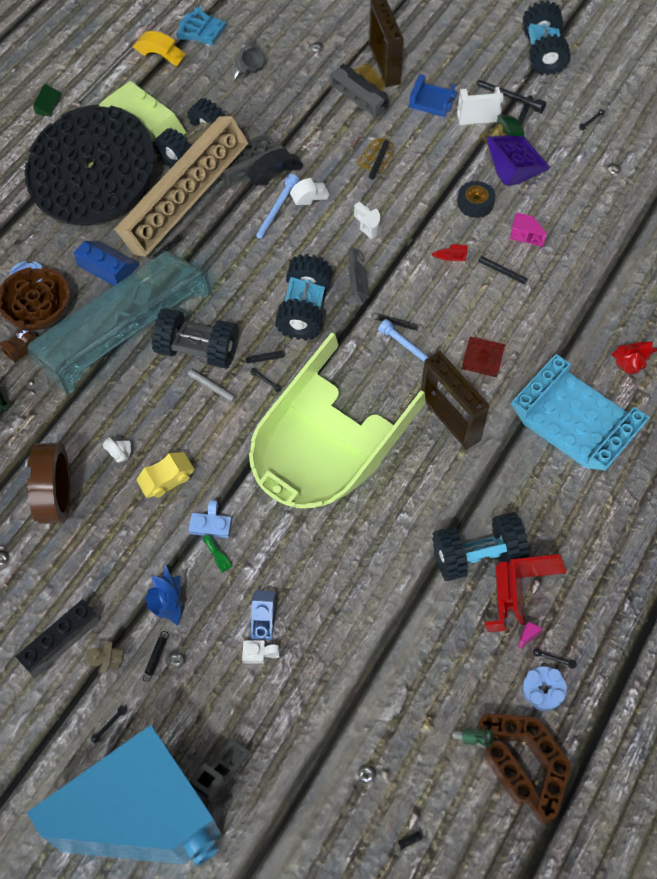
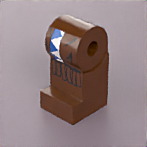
(17, 345)

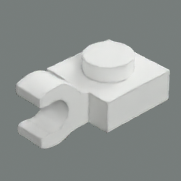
(255, 651)

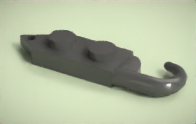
(358, 277)

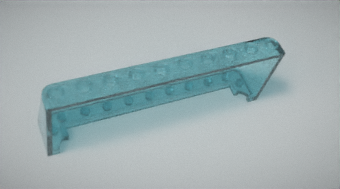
(115, 317)

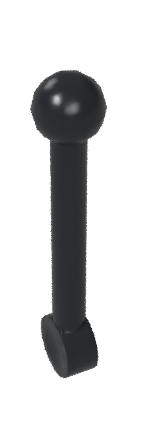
(583, 125)
(254, 371)
(571, 664)
(120, 711)

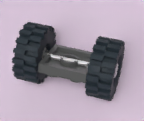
(175, 336)

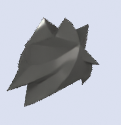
(248, 59)

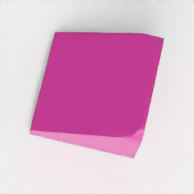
(529, 633)

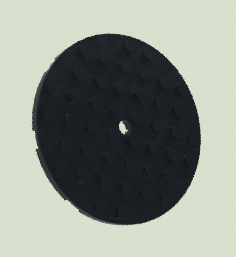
(120, 168)

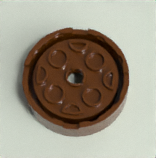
(49, 483)

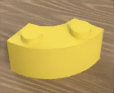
(165, 475)

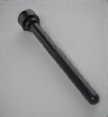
(538, 105)

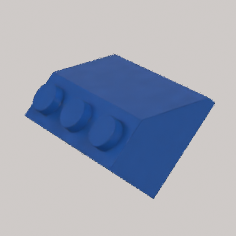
(104, 261)

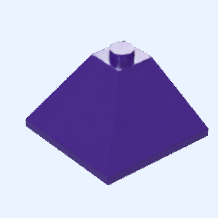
(515, 159)

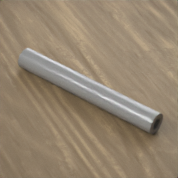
(211, 385)

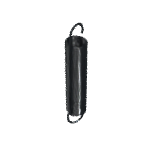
(155, 656)

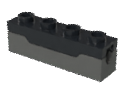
(359, 90)
(58, 638)

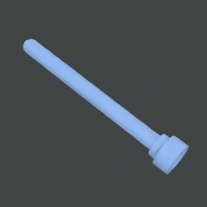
(290, 182)
(387, 328)

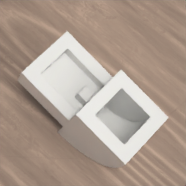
(307, 191)
(368, 220)

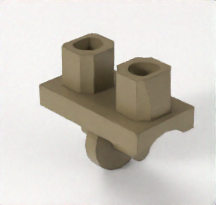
(107, 657)

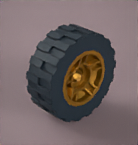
(476, 199)

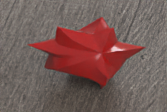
(633, 356)

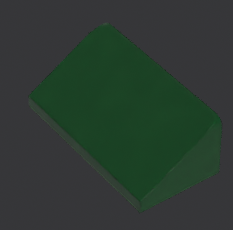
(46, 100)

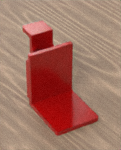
(510, 587)

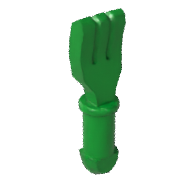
(220, 559)

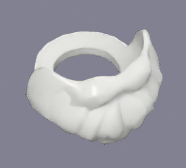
(118, 449)

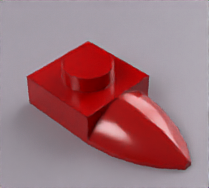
(454, 253)

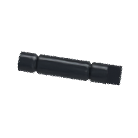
(264, 357)

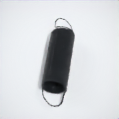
(409, 840)

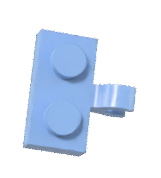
(210, 523)

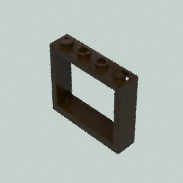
(389, 56)
(462, 391)

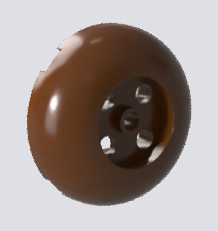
(46, 298)

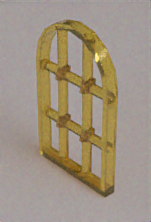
(370, 157)

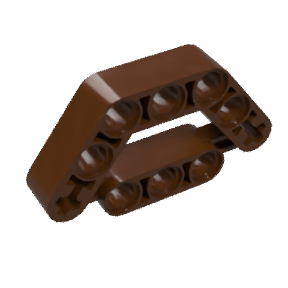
(520, 779)

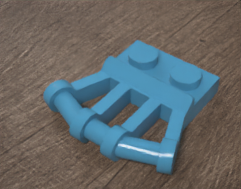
(207, 30)

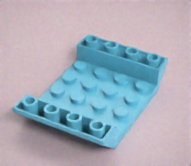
(576, 416)

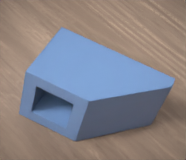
(262, 615)

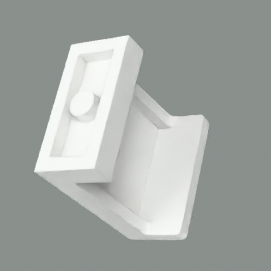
(479, 108)

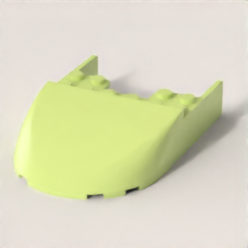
(313, 452)

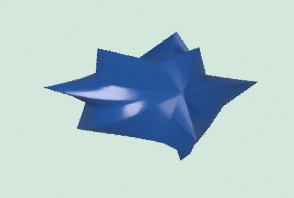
(165, 596)

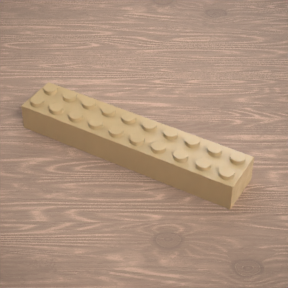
(181, 186)

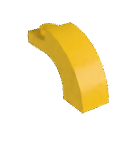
(159, 43)

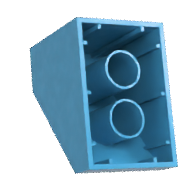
(130, 808)

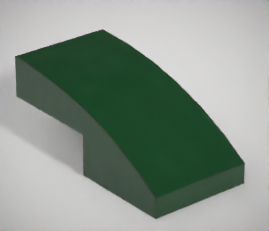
(510, 125)

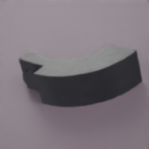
(271, 164)

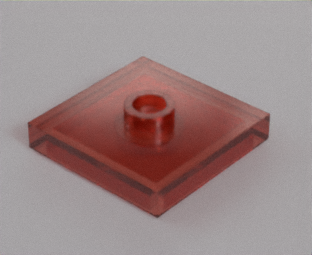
(483, 356)

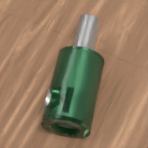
(475, 737)

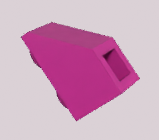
(527, 230)

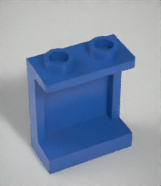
(431, 97)

